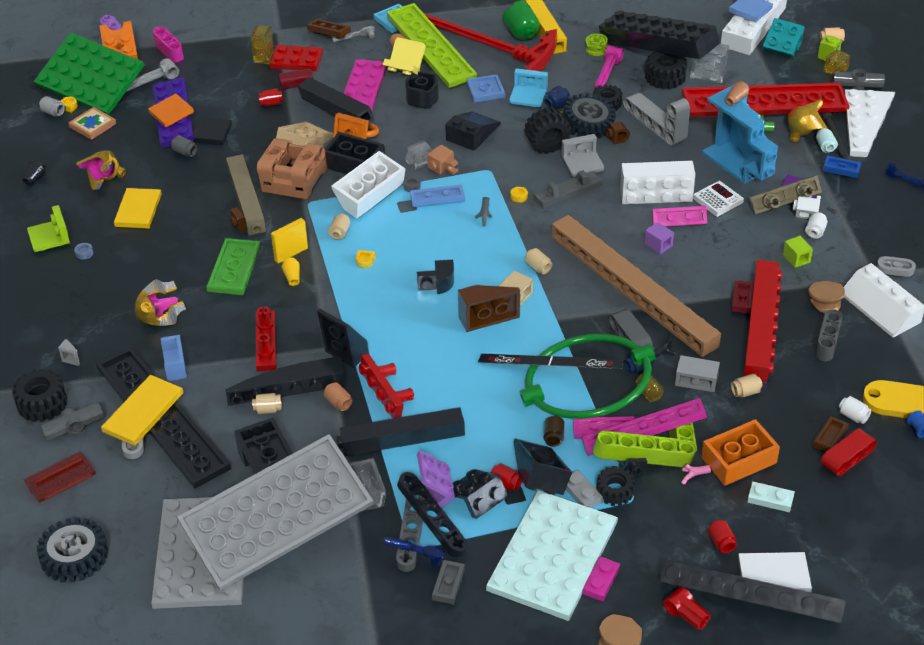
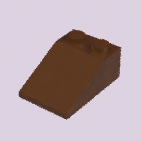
(487, 305)

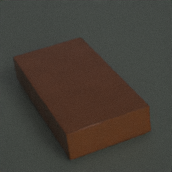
(830, 434)

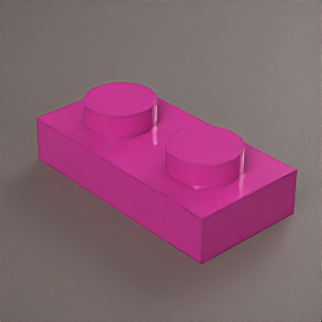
(601, 578)

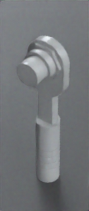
(370, 31)

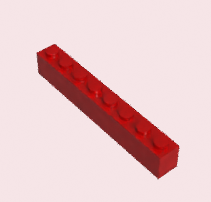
(762, 319)

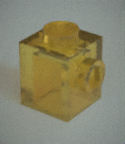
(836, 62)

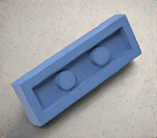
(437, 195)

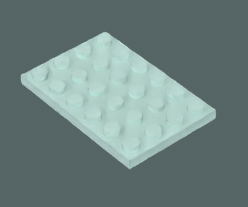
(552, 555)

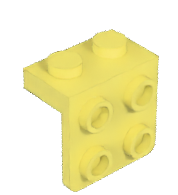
(406, 57)

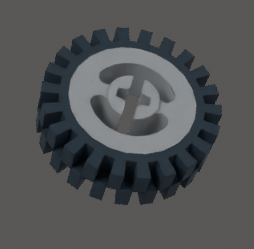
(68, 541)

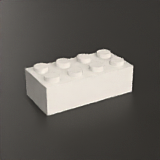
(657, 182)

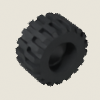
(665, 70)
(547, 130)
(39, 395)

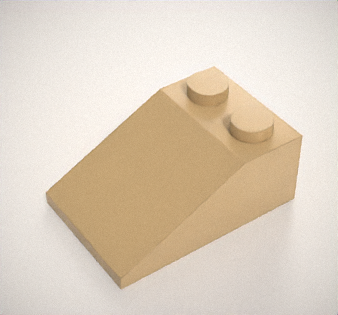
(304, 133)

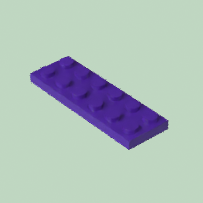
(182, 127)

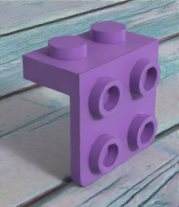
(436, 478)

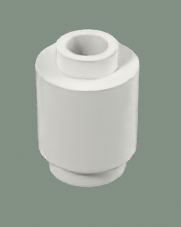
(816, 225)
(854, 410)

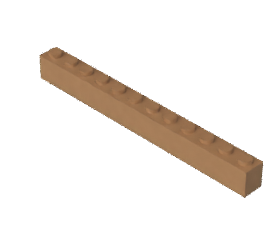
(636, 286)

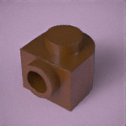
(617, 132)

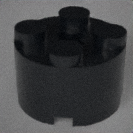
(422, 89)

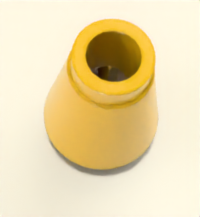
(292, 271)

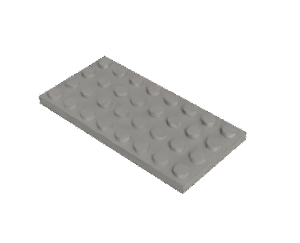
(274, 511)

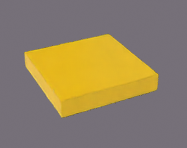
(289, 240)

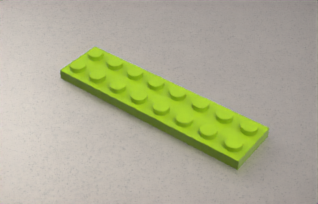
(438, 52)

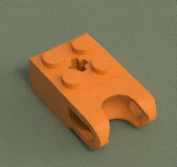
(120, 40)

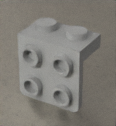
(581, 154)

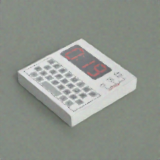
(718, 198)

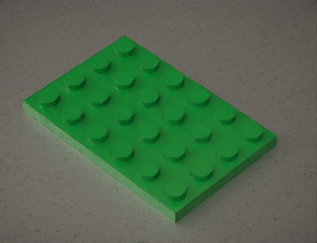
(89, 73)

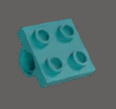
(784, 37)

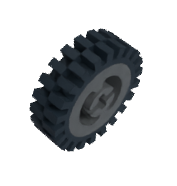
(595, 114)

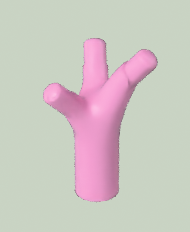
(693, 471)

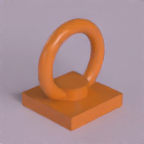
(354, 126)

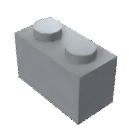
(697, 373)

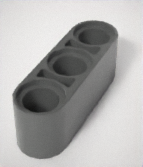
(628, 326)
(829, 335)

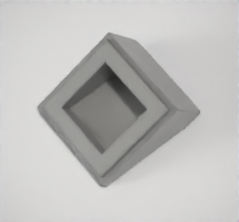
(68, 353)

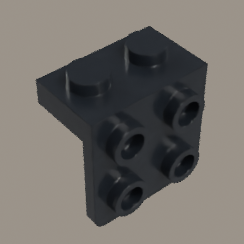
(480, 491)

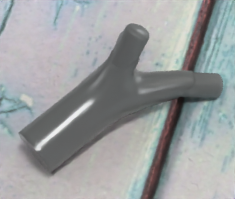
(484, 212)

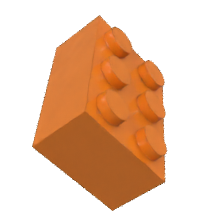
(740, 452)

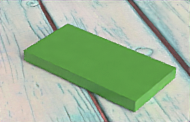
(234, 266)

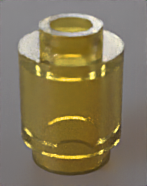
(653, 390)

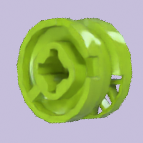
(596, 44)

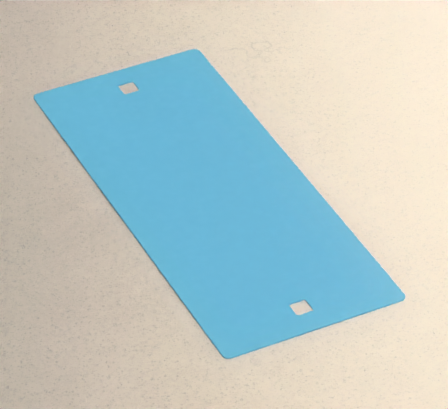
(435, 352)

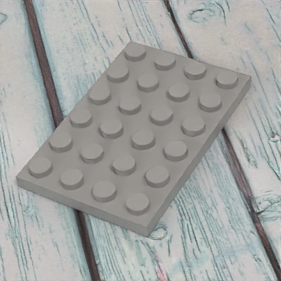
(179, 571)

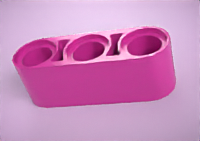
(168, 44)

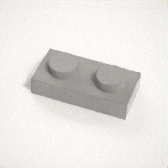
(583, 491)

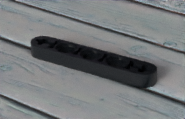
(432, 523)

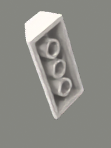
(368, 184)
(883, 300)

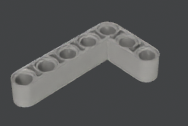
(669, 126)

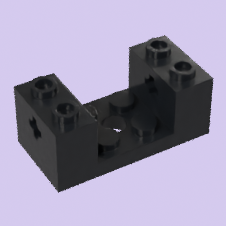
(261, 445)

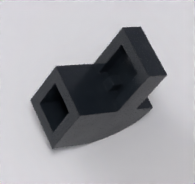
(441, 279)

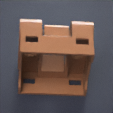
(307, 167)

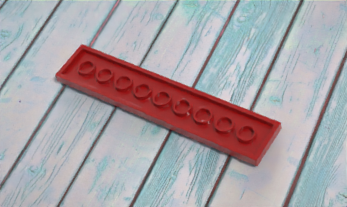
(772, 98)

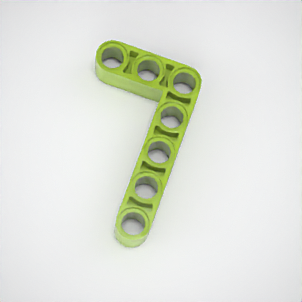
(671, 451)

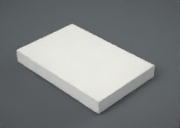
(783, 569)

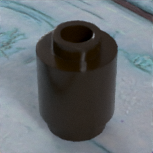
(554, 431)

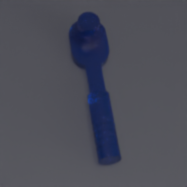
(894, 172)
(435, 553)

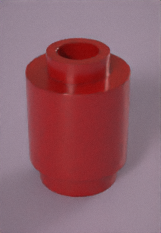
(270, 97)
(508, 476)
(722, 536)

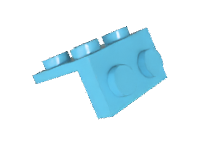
(529, 88)

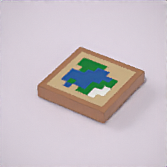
(92, 123)

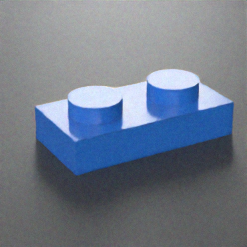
(842, 166)

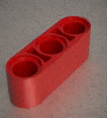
(848, 452)

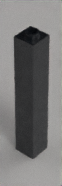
(333, 100)
(401, 431)

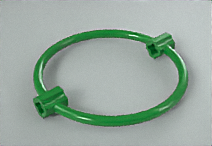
(640, 355)

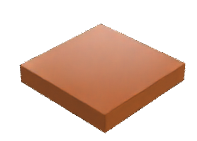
(170, 110)

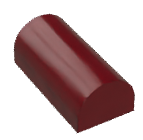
(293, 78)

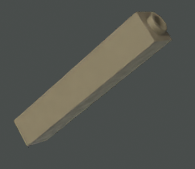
(246, 194)

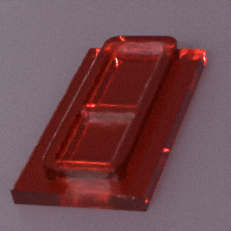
(59, 477)

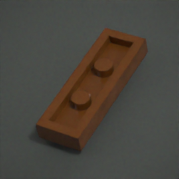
(329, 28)

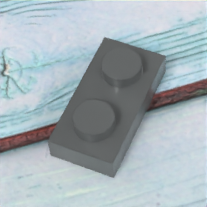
(448, 582)

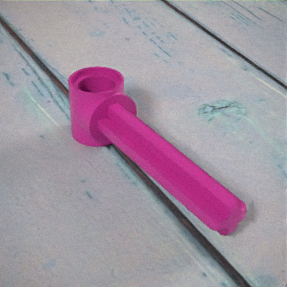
(612, 56)

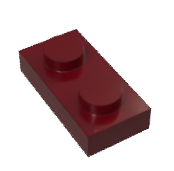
(742, 297)

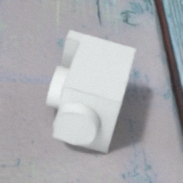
(806, 206)

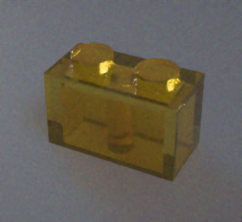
(262, 44)

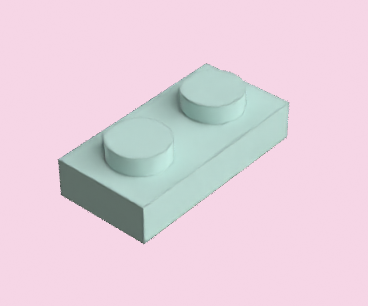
(771, 496)

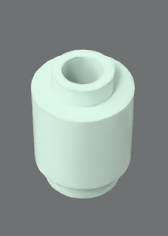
(826, 140)

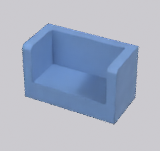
(173, 358)

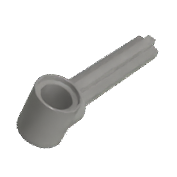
(166, 69)

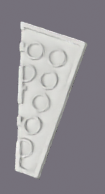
(865, 118)

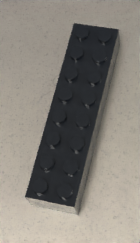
(660, 34)

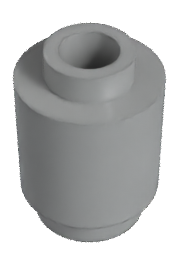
(51, 106)

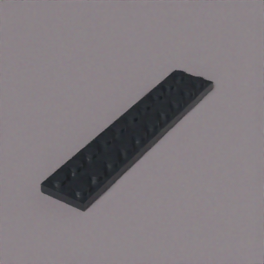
(175, 430)

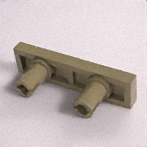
(785, 194)

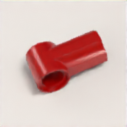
(682, 604)

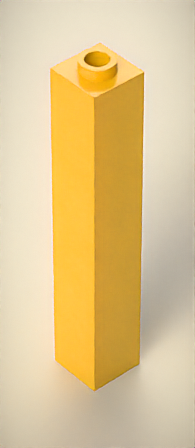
(548, 23)

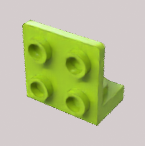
(50, 233)

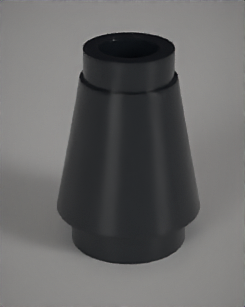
(34, 171)

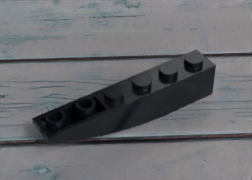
(289, 380)

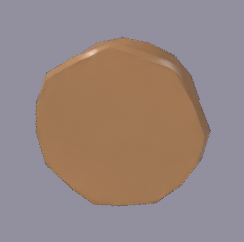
(826, 295)
(619, 631)

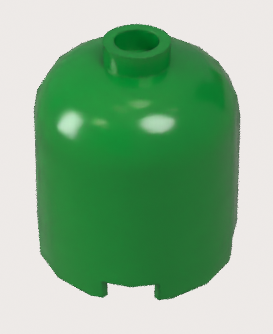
(521, 21)

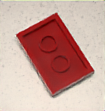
(296, 58)

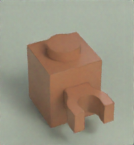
(441, 160)

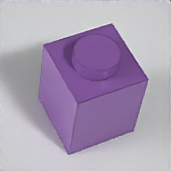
(659, 238)

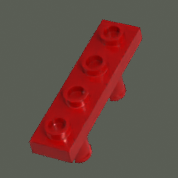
(265, 339)
(384, 392)

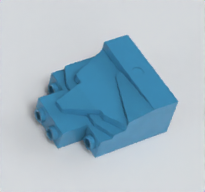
(741, 141)

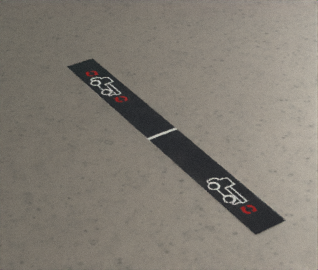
(551, 360)

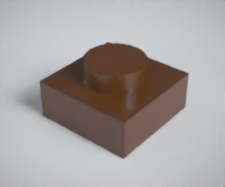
(238, 220)

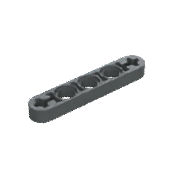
(409, 534)

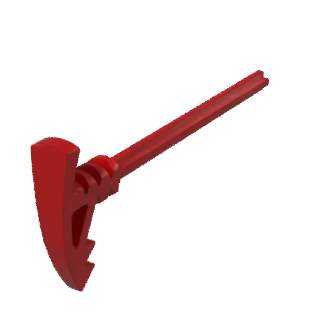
(536, 57)

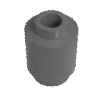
(184, 146)

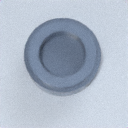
(83, 251)

